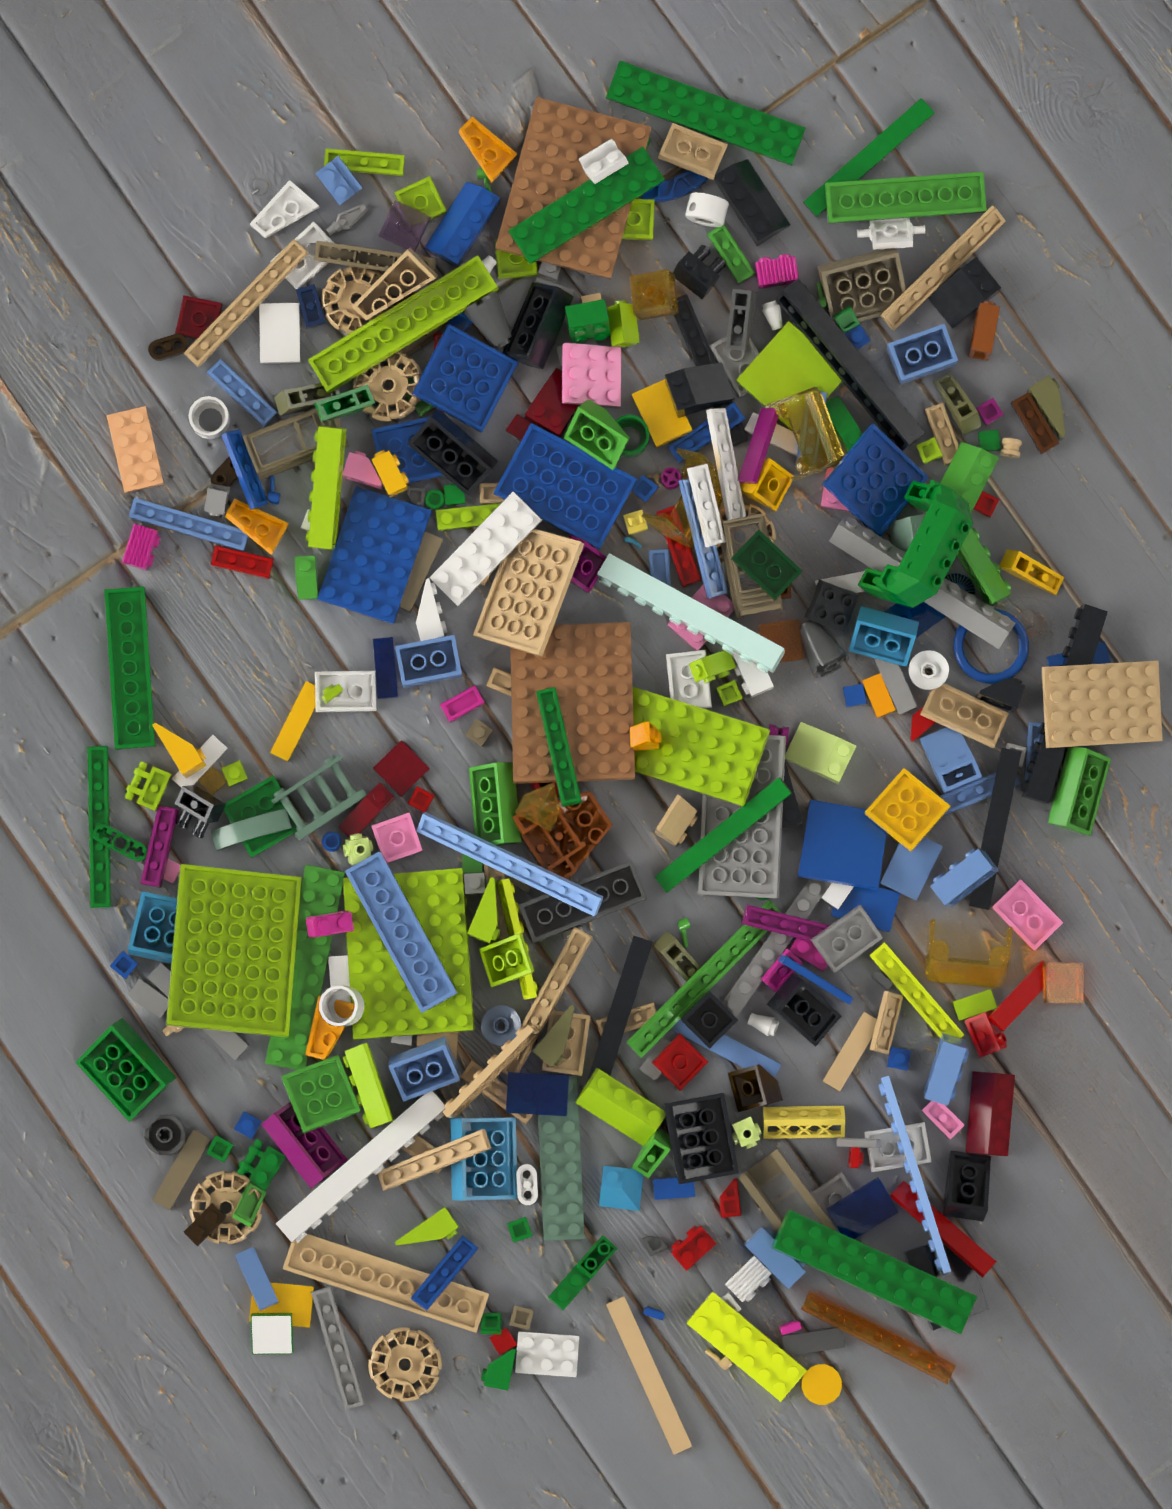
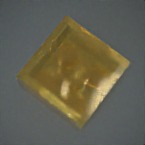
(654, 294)

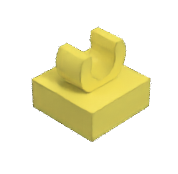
(635, 522)

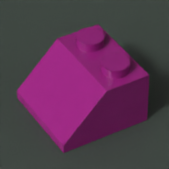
(587, 566)

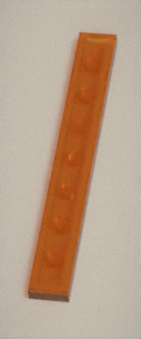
(878, 1337)

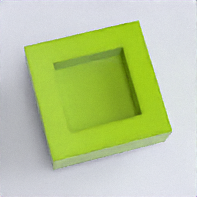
(929, 450)
(331, 692)
(729, 693)
(234, 773)

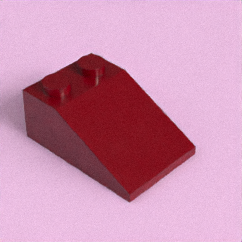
(547, 407)

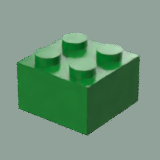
(587, 321)

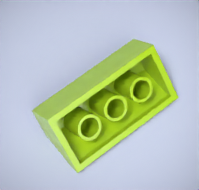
(369, 1086)
(620, 1107)

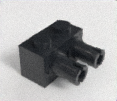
(696, 274)
(201, 805)

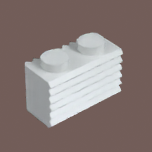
(748, 1279)

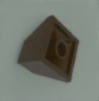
(754, 1088)

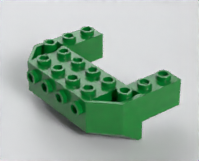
(930, 551)

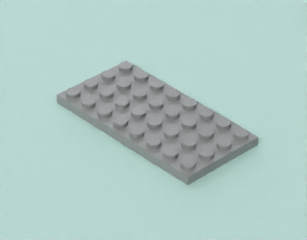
(752, 860)

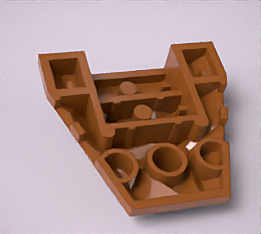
(571, 838)

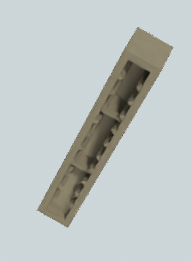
(362, 256)

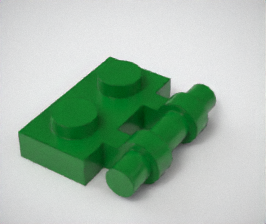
(266, 1168)

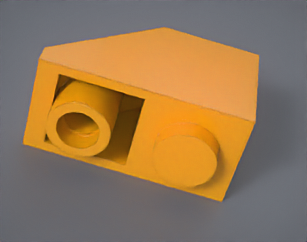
(645, 737)

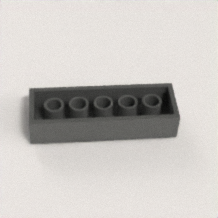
(550, 916)

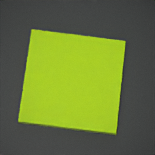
(786, 368)

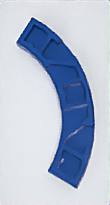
(675, 187)

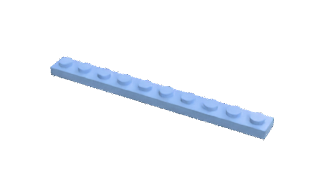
(510, 864)
(916, 1184)

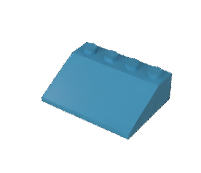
(154, 928)
(489, 1173)

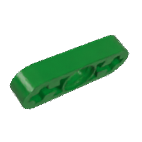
(131, 855)

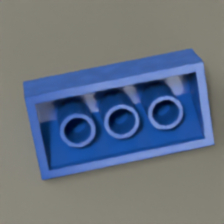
(463, 224)

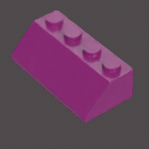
(310, 1153)

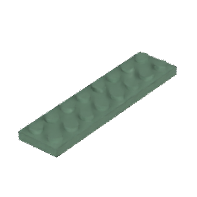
(562, 1172)

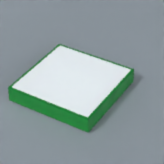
(272, 1333)

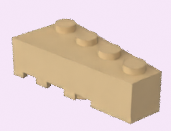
(396, 283)

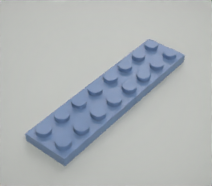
(401, 932)

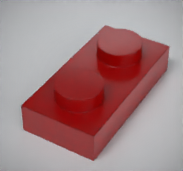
(855, 1157)

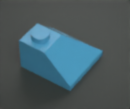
(621, 1188)

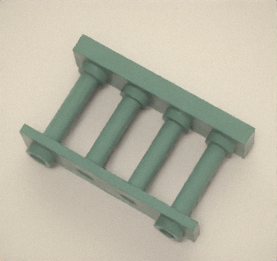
(320, 818)

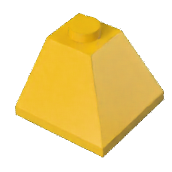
(771, 485)

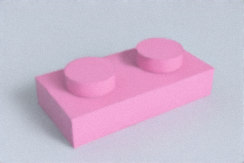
(943, 1118)

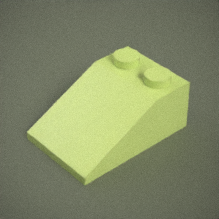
(820, 752)

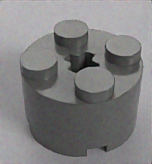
(165, 1146)

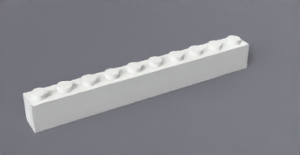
(361, 1166)

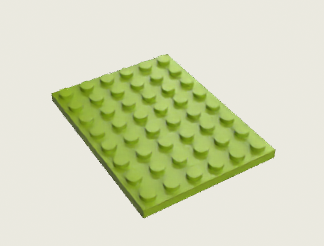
(233, 951)
(388, 1004)

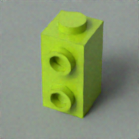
(623, 324)
(711, 666)

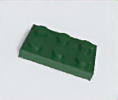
(766, 565)

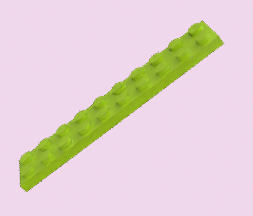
(402, 324)

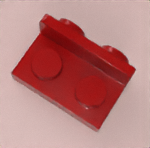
(985, 1034)
(693, 1247)

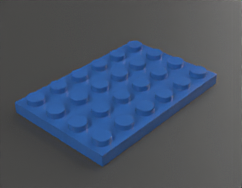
(566, 486)
(374, 555)

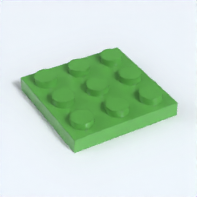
(320, 1094)

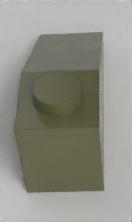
(301, 398)
(1048, 400)
(958, 403)
(676, 956)
(554, 1043)

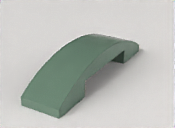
(251, 828)

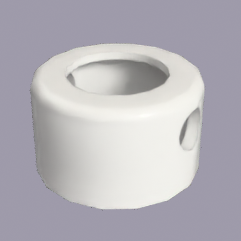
(706, 209)
(206, 403)
(327, 1002)

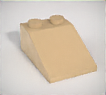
(676, 821)

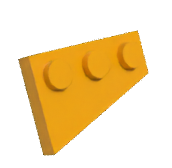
(487, 148)
(258, 525)
(324, 1035)

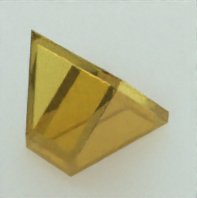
(540, 806)

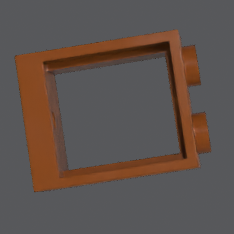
(984, 331)

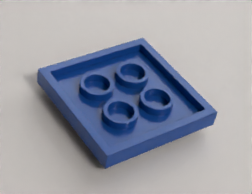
(395, 439)

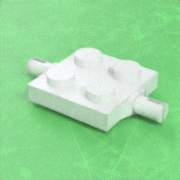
(891, 233)

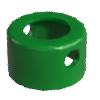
(640, 425)

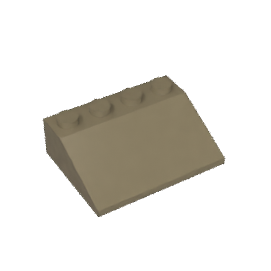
(863, 282)

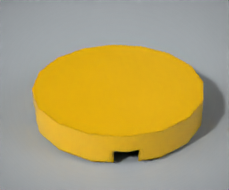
(821, 1384)

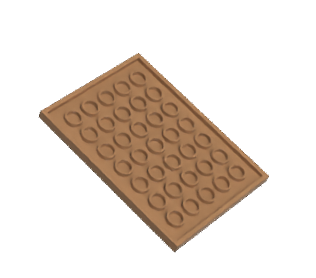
(552, 168)
(595, 697)

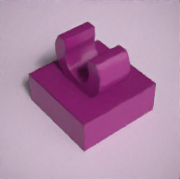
(989, 411)

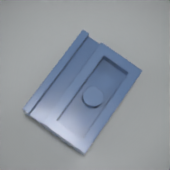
(339, 180)

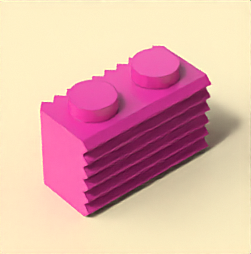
(776, 271)
(140, 547)
(329, 924)

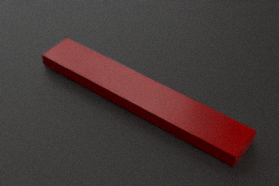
(950, 1234)

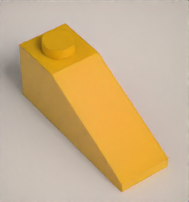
(1031, 571)
(184, 754)

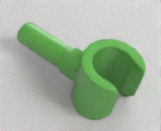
(481, 175)
(822, 300)
(684, 924)

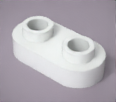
(528, 1184)

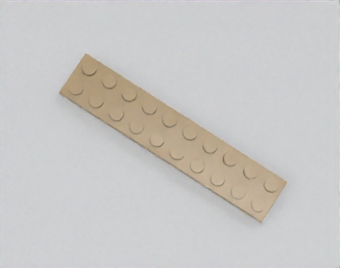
(383, 1281)

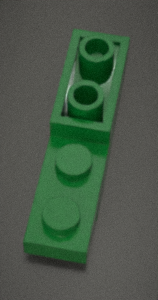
(582, 1272)

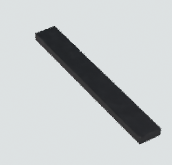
(701, 352)
(997, 821)
(621, 1005)

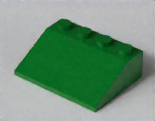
(125, 1069)

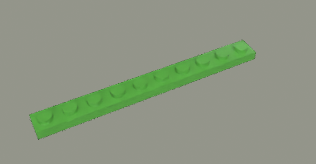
(697, 986)

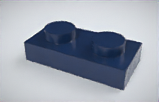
(310, 306)

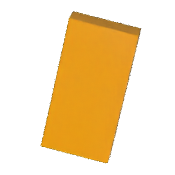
(878, 695)

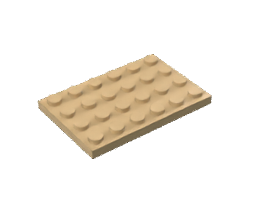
(529, 592)
(1102, 704)

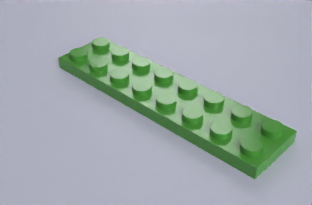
(905, 197)

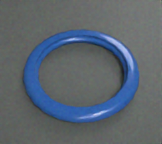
(992, 678)

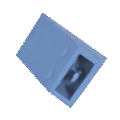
(950, 759)

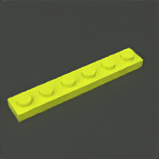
(514, 926)
(914, 992)

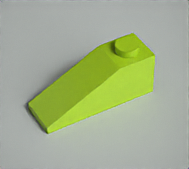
(434, 1228)

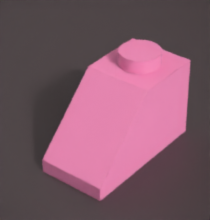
(360, 470)

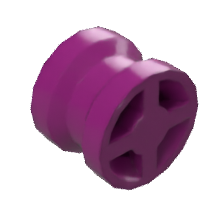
(668, 475)

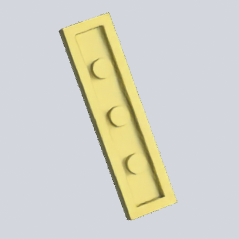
(804, 1118)

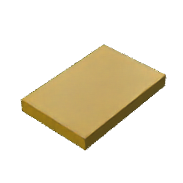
(660, 415)
(291, 1299)

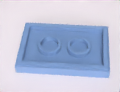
(910, 870)

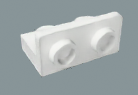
(603, 161)

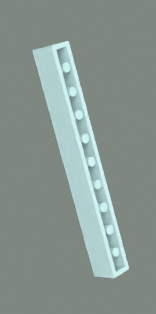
(690, 613)

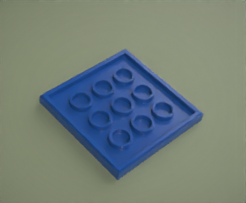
(464, 378)
(874, 480)
(842, 846)

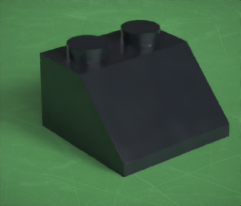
(1003, 694)

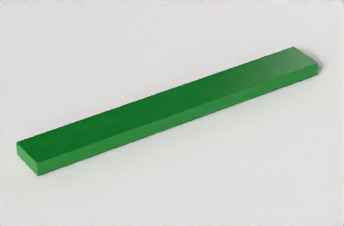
(873, 152)
(99, 814)
(723, 835)

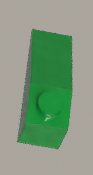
(344, 404)
(843, 423)

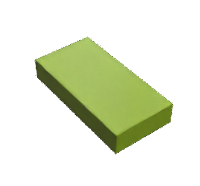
(974, 1004)

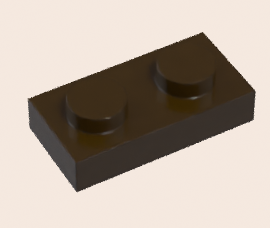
(205, 1224)

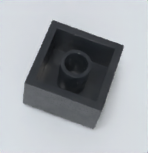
(709, 1019)

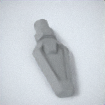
(347, 219)

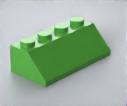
(969, 472)
(982, 571)
(1079, 790)
(494, 803)

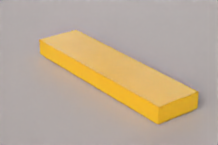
(295, 723)

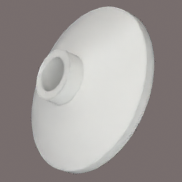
(928, 660)

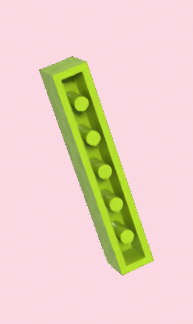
(326, 487)

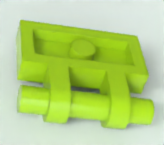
(153, 789)

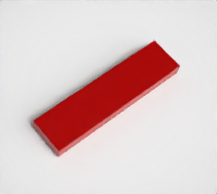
(682, 558)
(1019, 998)

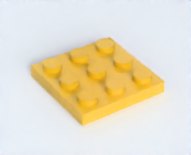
(907, 809)

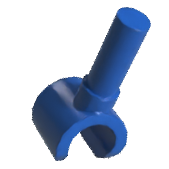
(273, 497)

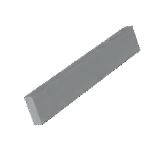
(228, 1041)
(338, 1348)

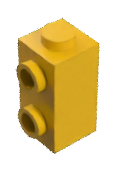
(389, 473)

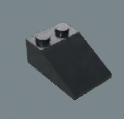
(964, 292)
(698, 388)
(804, 1009)
(967, 1186)

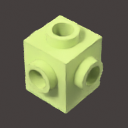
(350, 848)
(754, 1132)

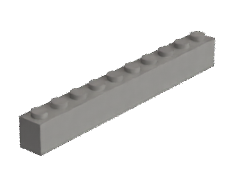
(950, 598)

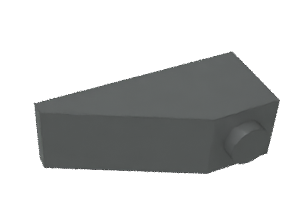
(741, 318)

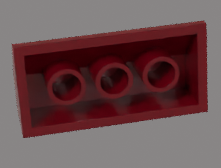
(990, 1113)

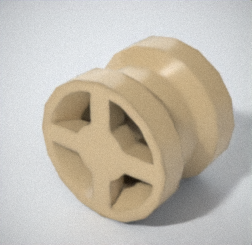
(1011, 448)

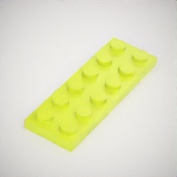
(746, 1346)

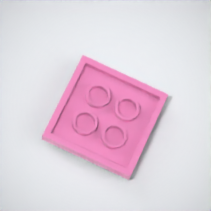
(591, 374)

